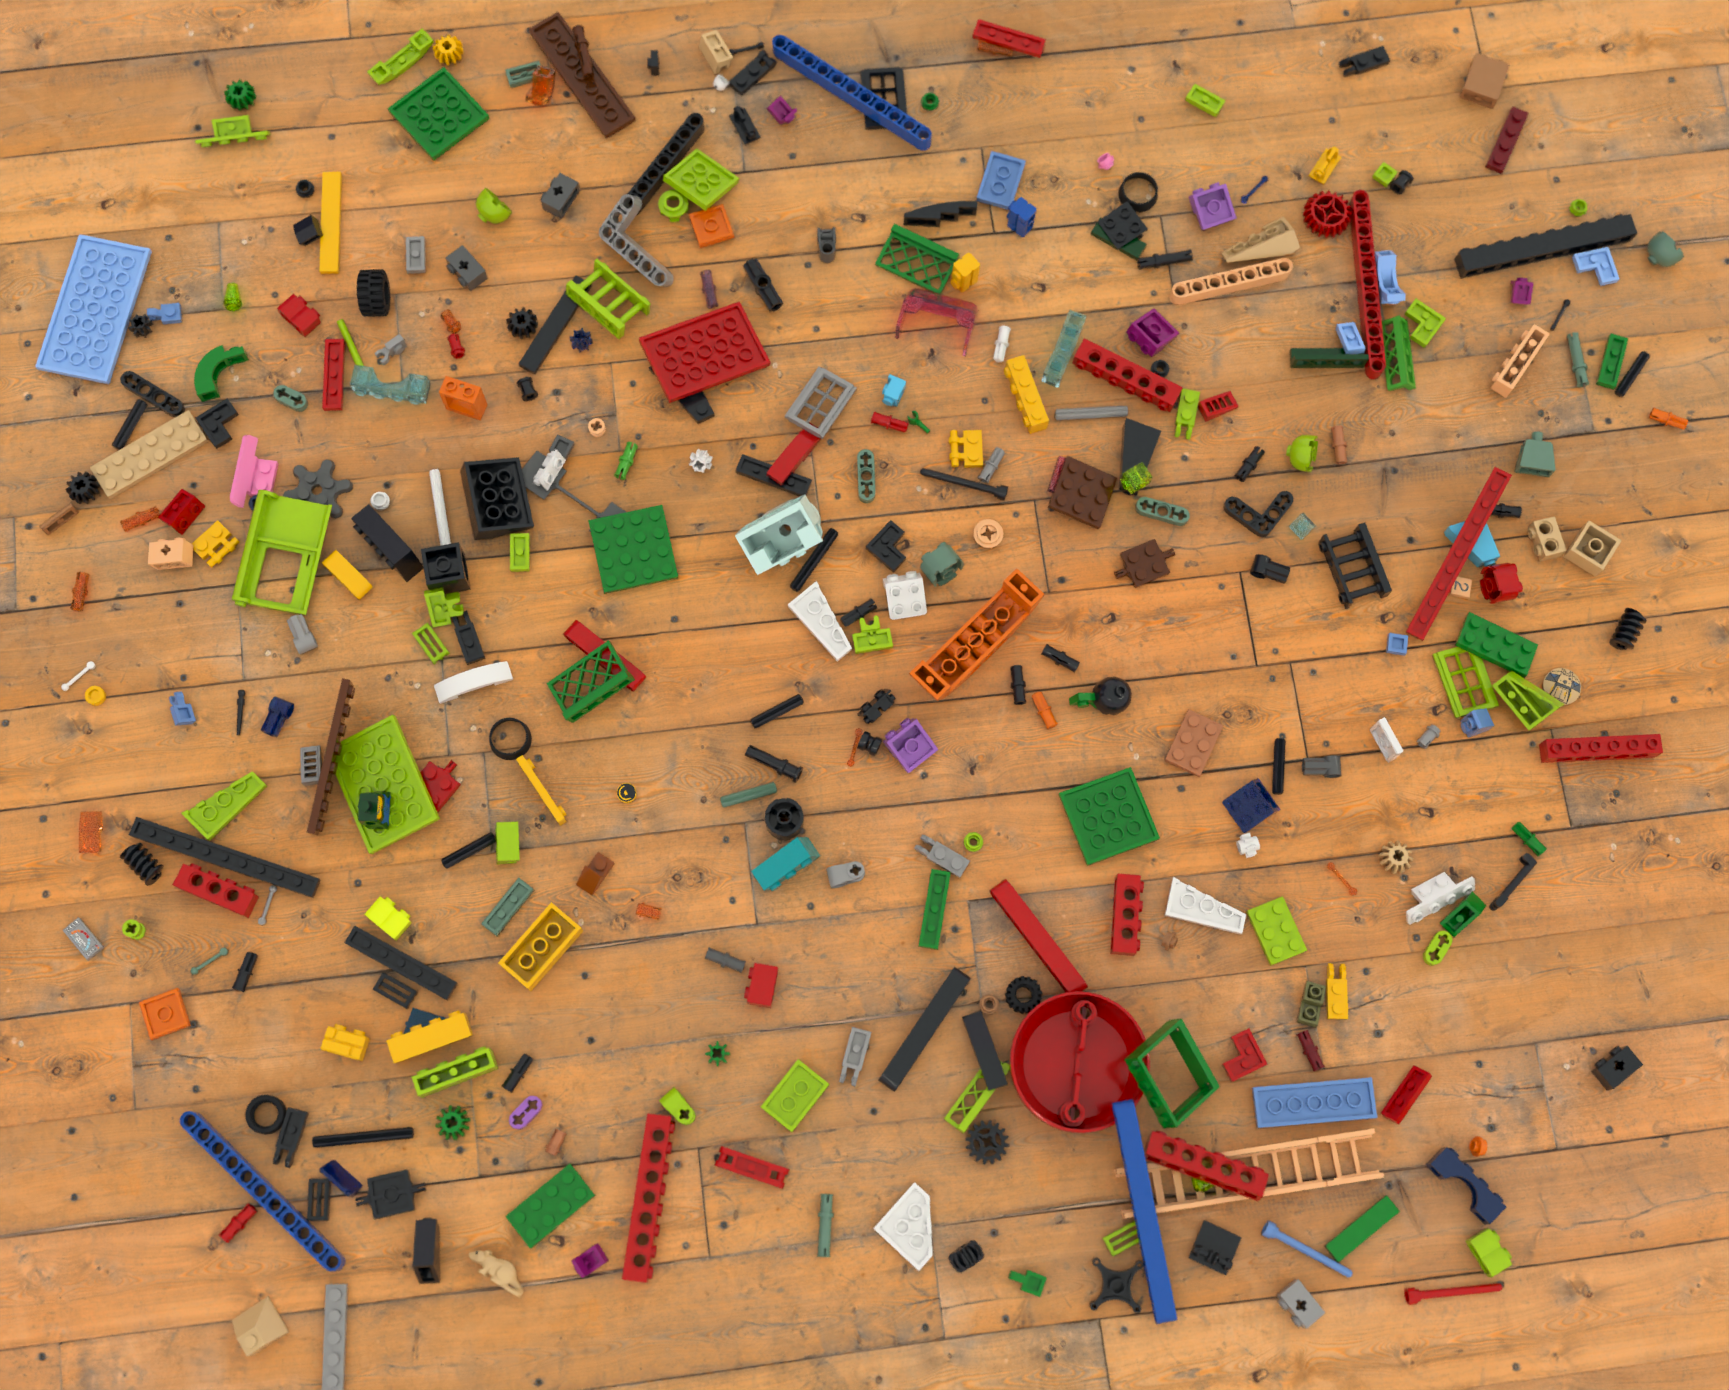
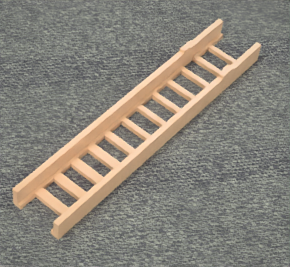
(1253, 1152)

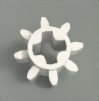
(700, 460)
(1248, 845)

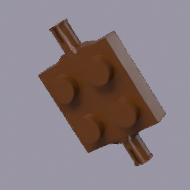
(1144, 563)

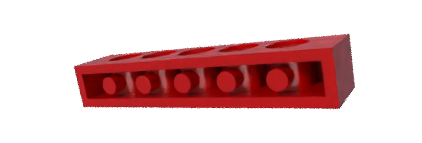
(1125, 367)
(1600, 748)
(1194, 1168)

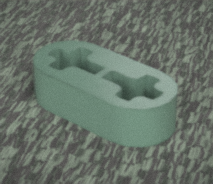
(292, 394)

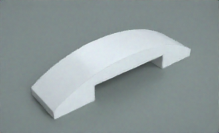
(472, 680)

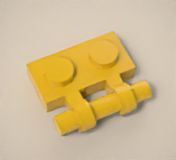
(972, 448)
(213, 539)

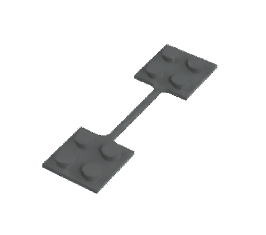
(531, 469)

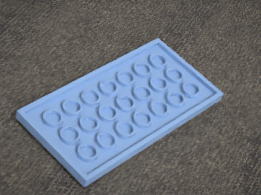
(93, 309)

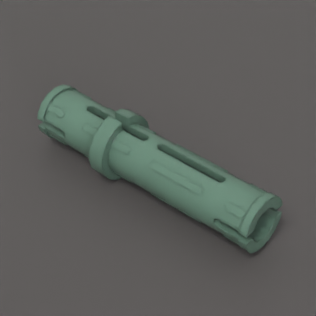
(1579, 366)
(825, 1225)

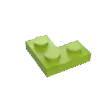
(1428, 321)

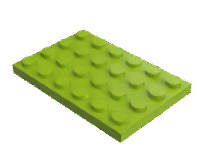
(383, 762)

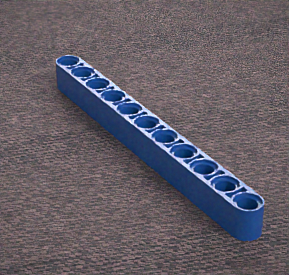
(827, 76)
(253, 1186)
(1144, 1211)

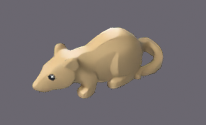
(501, 1271)

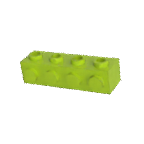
(454, 1072)

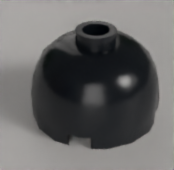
(1112, 695)

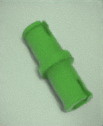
(626, 460)

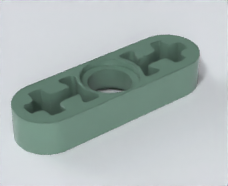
(871, 488)
(1174, 520)

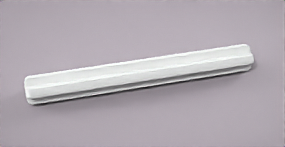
(439, 505)

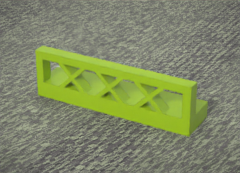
(977, 1106)

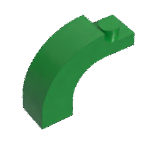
(210, 368)

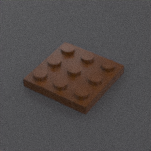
(1082, 492)

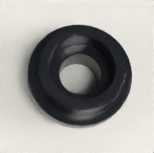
(302, 184)
(1160, 364)

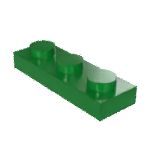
(1612, 361)

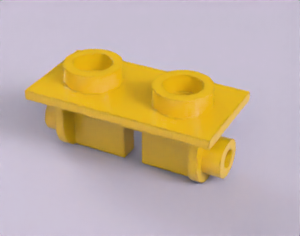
(1325, 165)

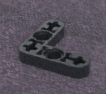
(1258, 519)

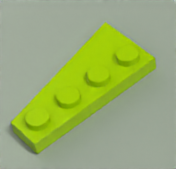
(216, 812)

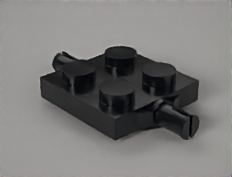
(391, 1194)

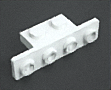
(1436, 894)

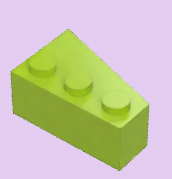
(1526, 699)

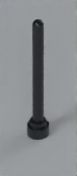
(998, 491)

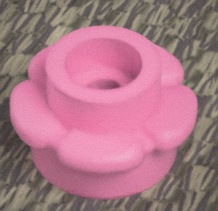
(1105, 161)

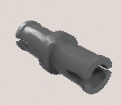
(725, 960)

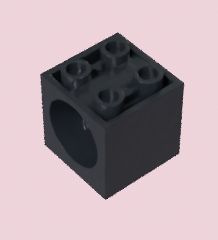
(446, 568)

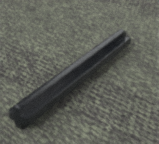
(363, 1137)

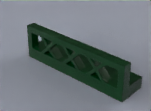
(1325, 358)

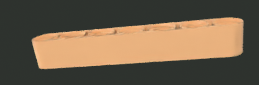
(1236, 275)

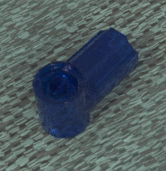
(279, 711)

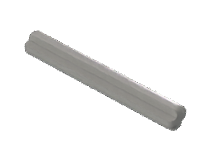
(1091, 412)

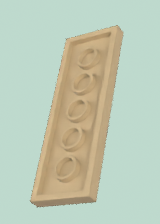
(149, 454)

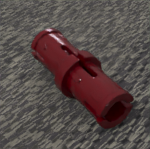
(1310, 1050)

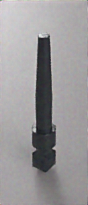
(240, 702)

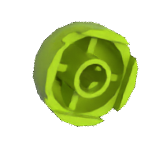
(491, 208)
(1303, 452)

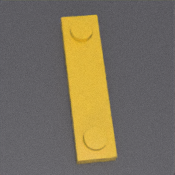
(527, 766)

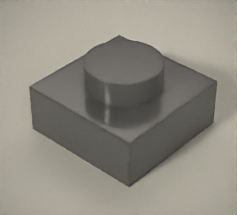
(563, 445)

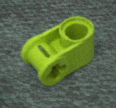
(676, 1104)

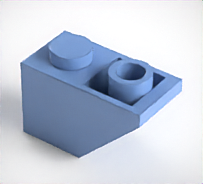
(1476, 722)

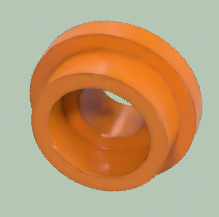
(1478, 1146)

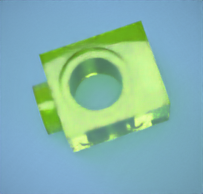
(1136, 478)

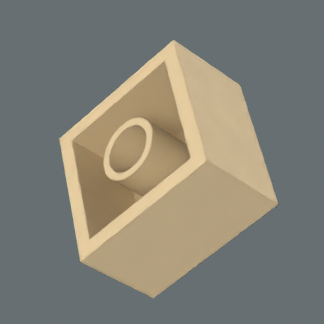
(1592, 548)

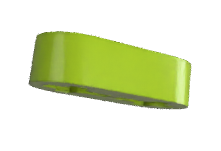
(1433, 945)

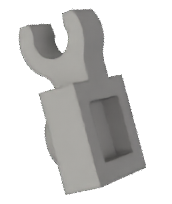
(392, 347)

